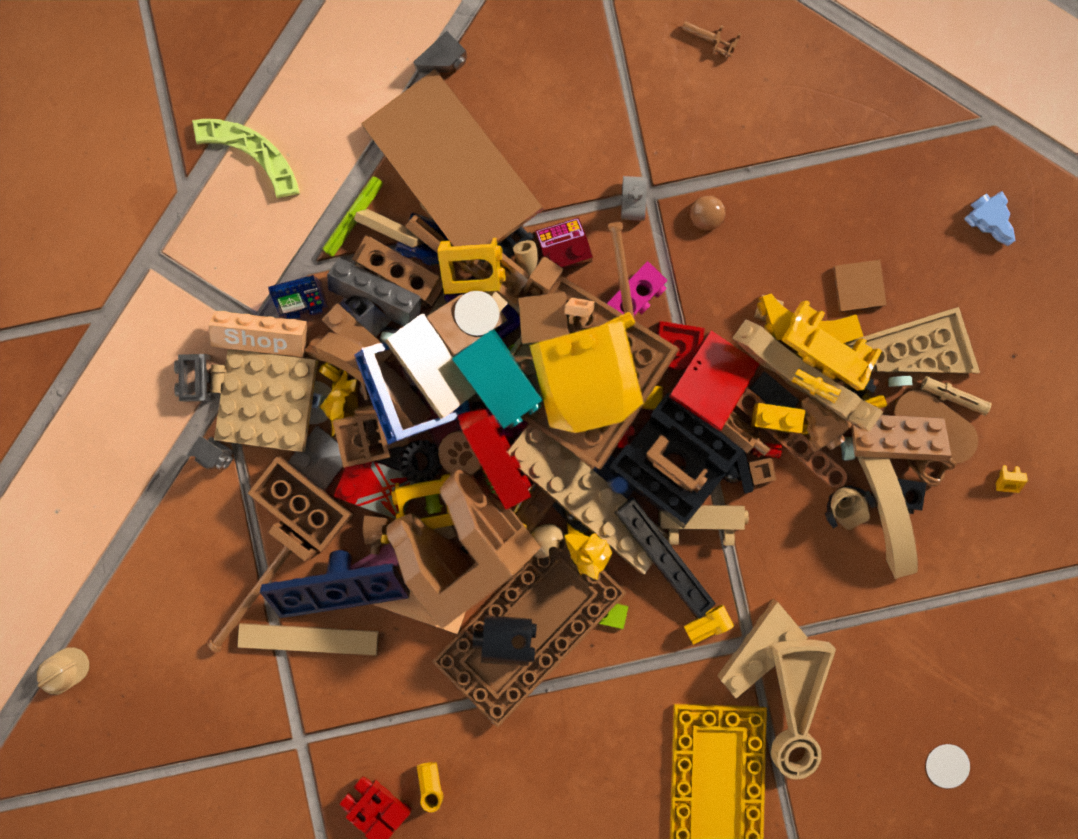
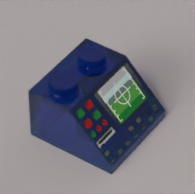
(298, 297)

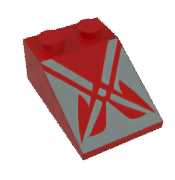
(371, 487)

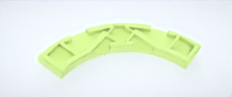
(253, 144)

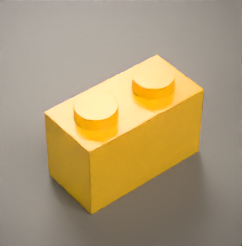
(778, 418)

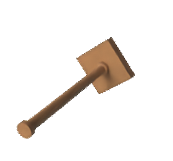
(615, 229)
(293, 543)

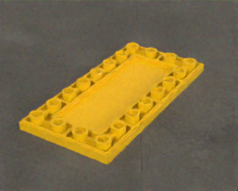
(718, 772)

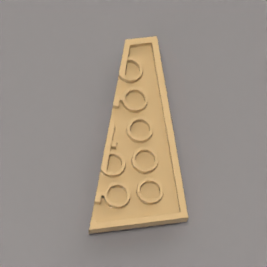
(924, 345)

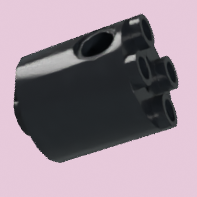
(497, 637)

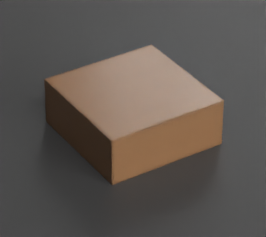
(762, 471)

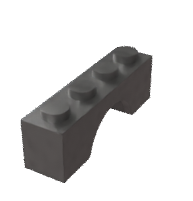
(397, 303)

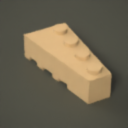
(755, 653)

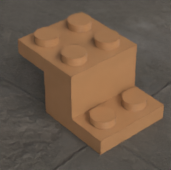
(362, 437)

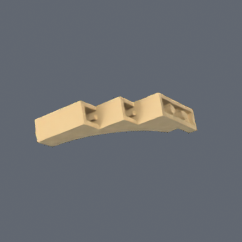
(779, 359)

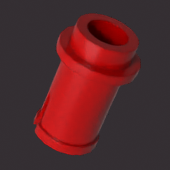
(773, 452)

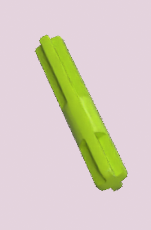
(348, 222)

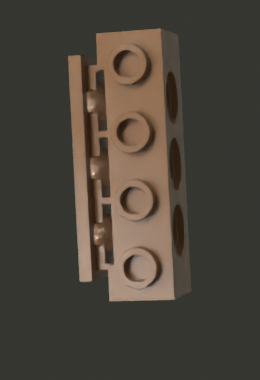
(372, 249)

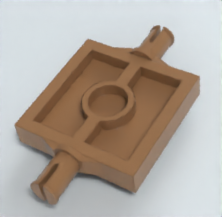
(743, 434)

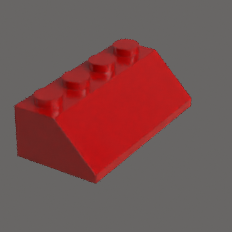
(494, 457)

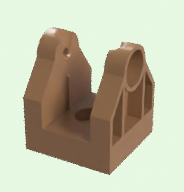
(436, 567)

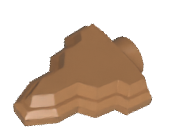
(823, 425)

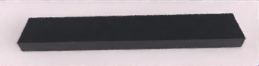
(664, 557)

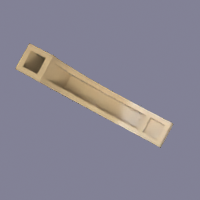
(894, 515)

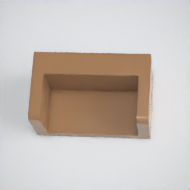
(542, 278)

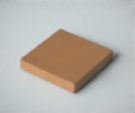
(859, 285)
(543, 317)

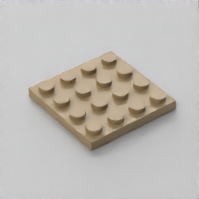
(266, 400)

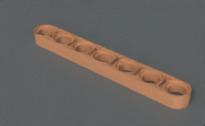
(789, 443)

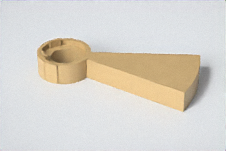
(801, 677)

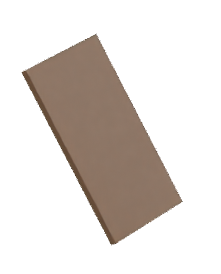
(451, 164)
(564, 611)

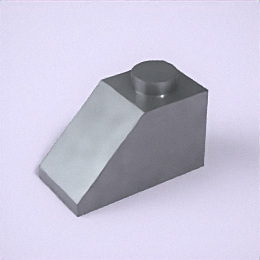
(442, 56)
(366, 314)

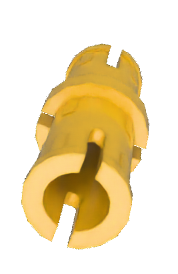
(816, 386)

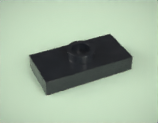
(772, 392)

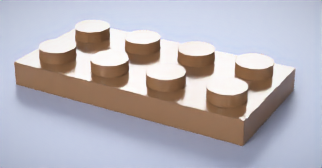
(903, 439)

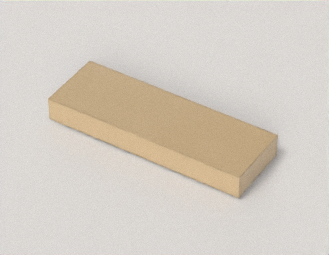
(388, 227)

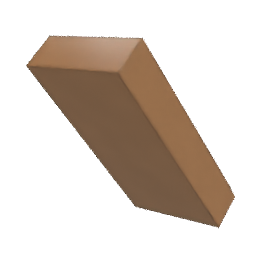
(425, 232)

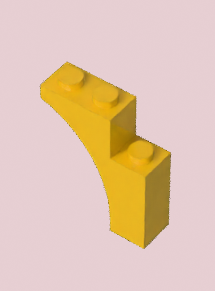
(778, 322)

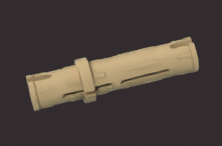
(931, 385)

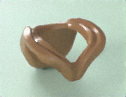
(920, 465)

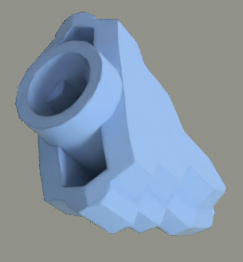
(992, 217)

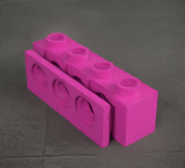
(650, 279)

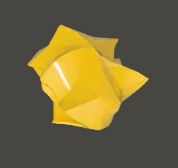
(341, 400)
(588, 552)

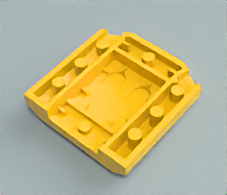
(587, 378)

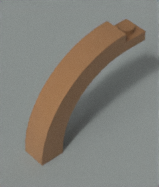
(341, 352)

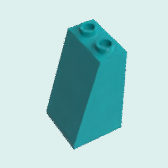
(498, 379)

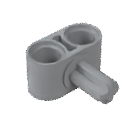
(633, 198)

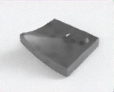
(320, 460)

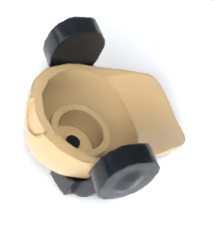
(849, 507)

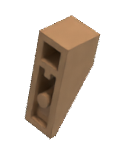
(347, 326)

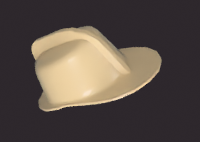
(62, 670)

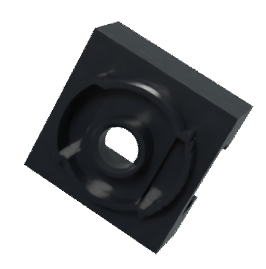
(690, 438)

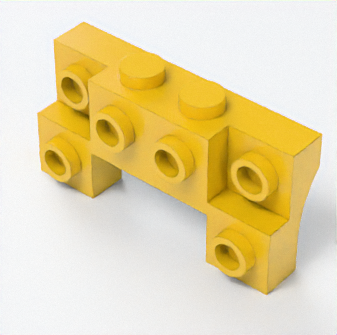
(827, 352)

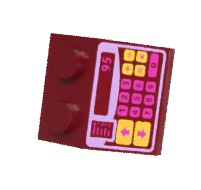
(565, 244)

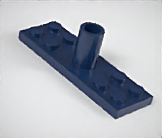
(336, 589)

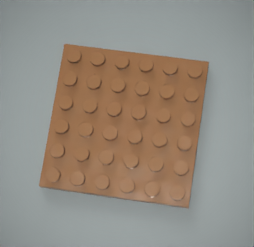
(650, 357)

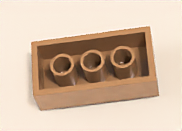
(300, 503)

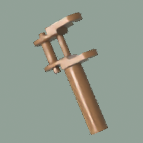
(711, 37)

